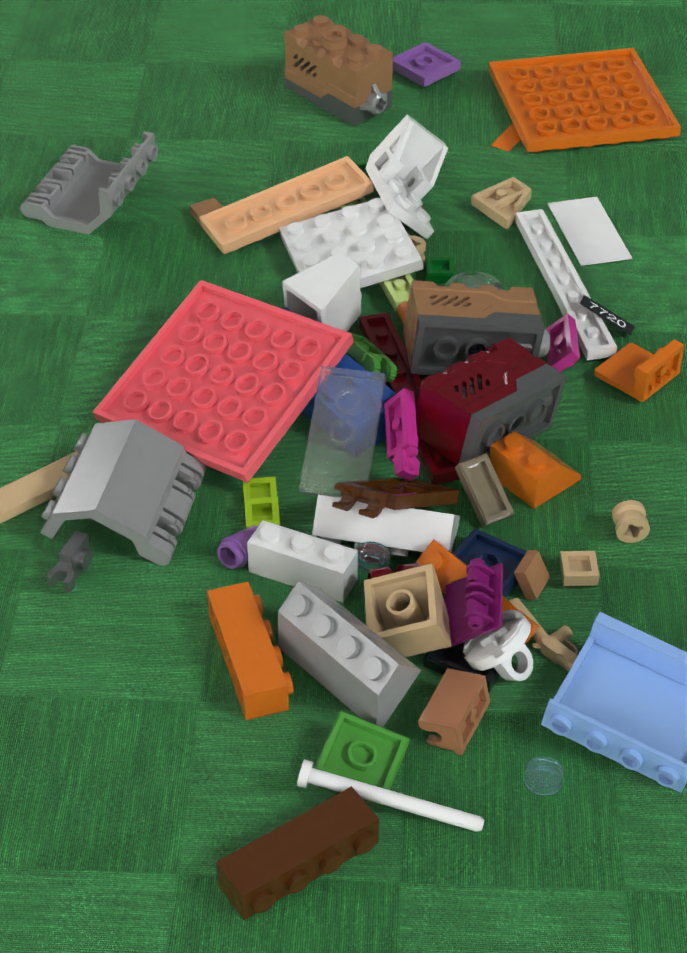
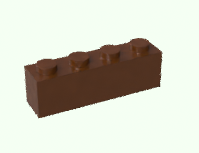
(297, 853)

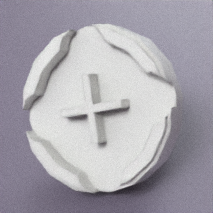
(499, 646)

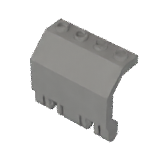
(86, 189)
(130, 484)

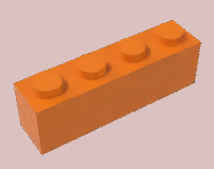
(249, 651)

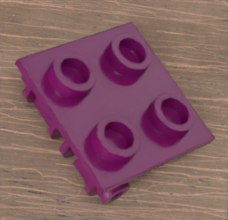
(475, 602)

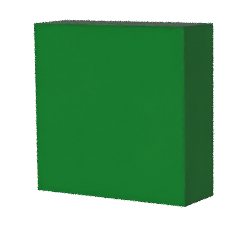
(439, 269)

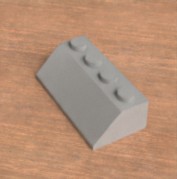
(343, 654)

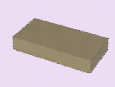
(484, 490)

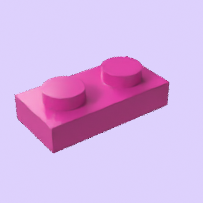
(563, 343)

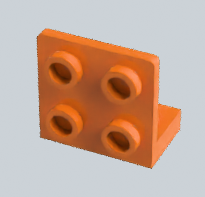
(640, 371)

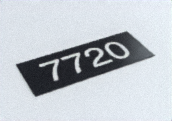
(607, 315)

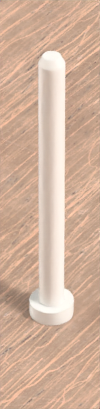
(388, 798)

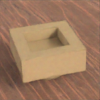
(579, 568)

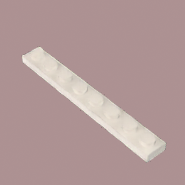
(564, 283)

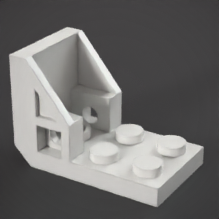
(406, 170)

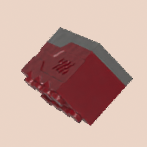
(487, 400)

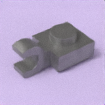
(73, 560)

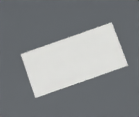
(589, 231)

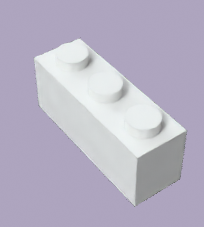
(296, 557)

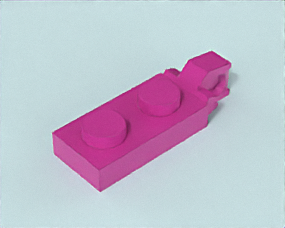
(402, 434)

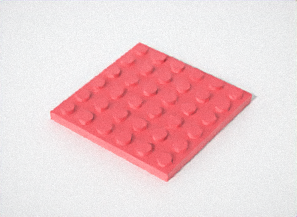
(226, 377)

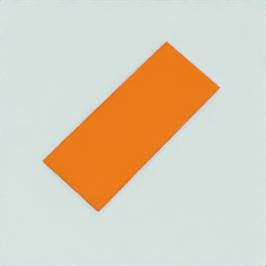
(507, 139)

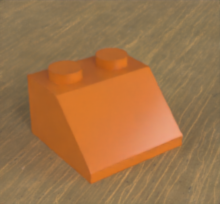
(530, 469)

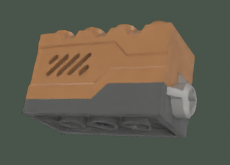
(345, 82)
(459, 321)

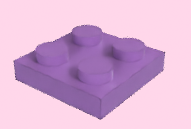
(425, 64)

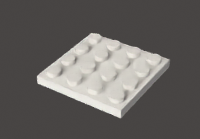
(361, 233)

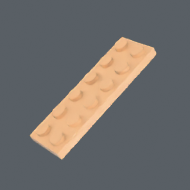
(286, 203)

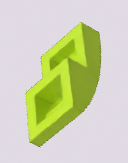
(261, 501)

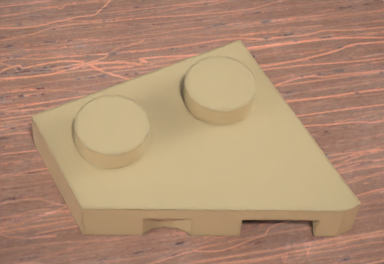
(502, 201)

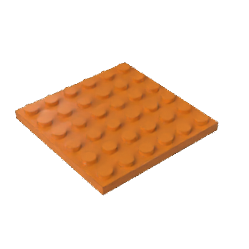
(582, 100)

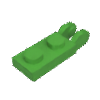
(371, 357)

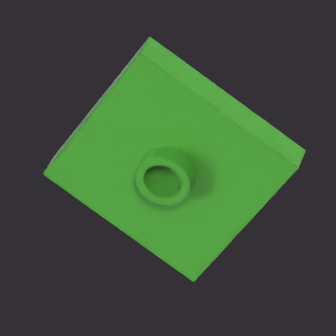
(362, 751)

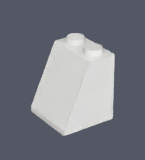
(326, 292)

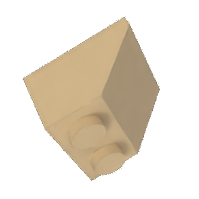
(408, 610)

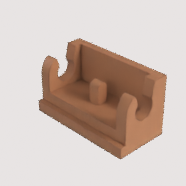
(455, 710)

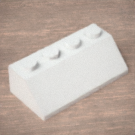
(395, 529)

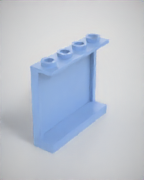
(627, 701)

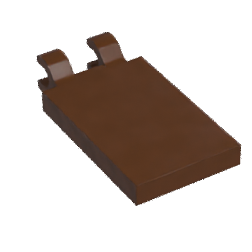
(392, 494)

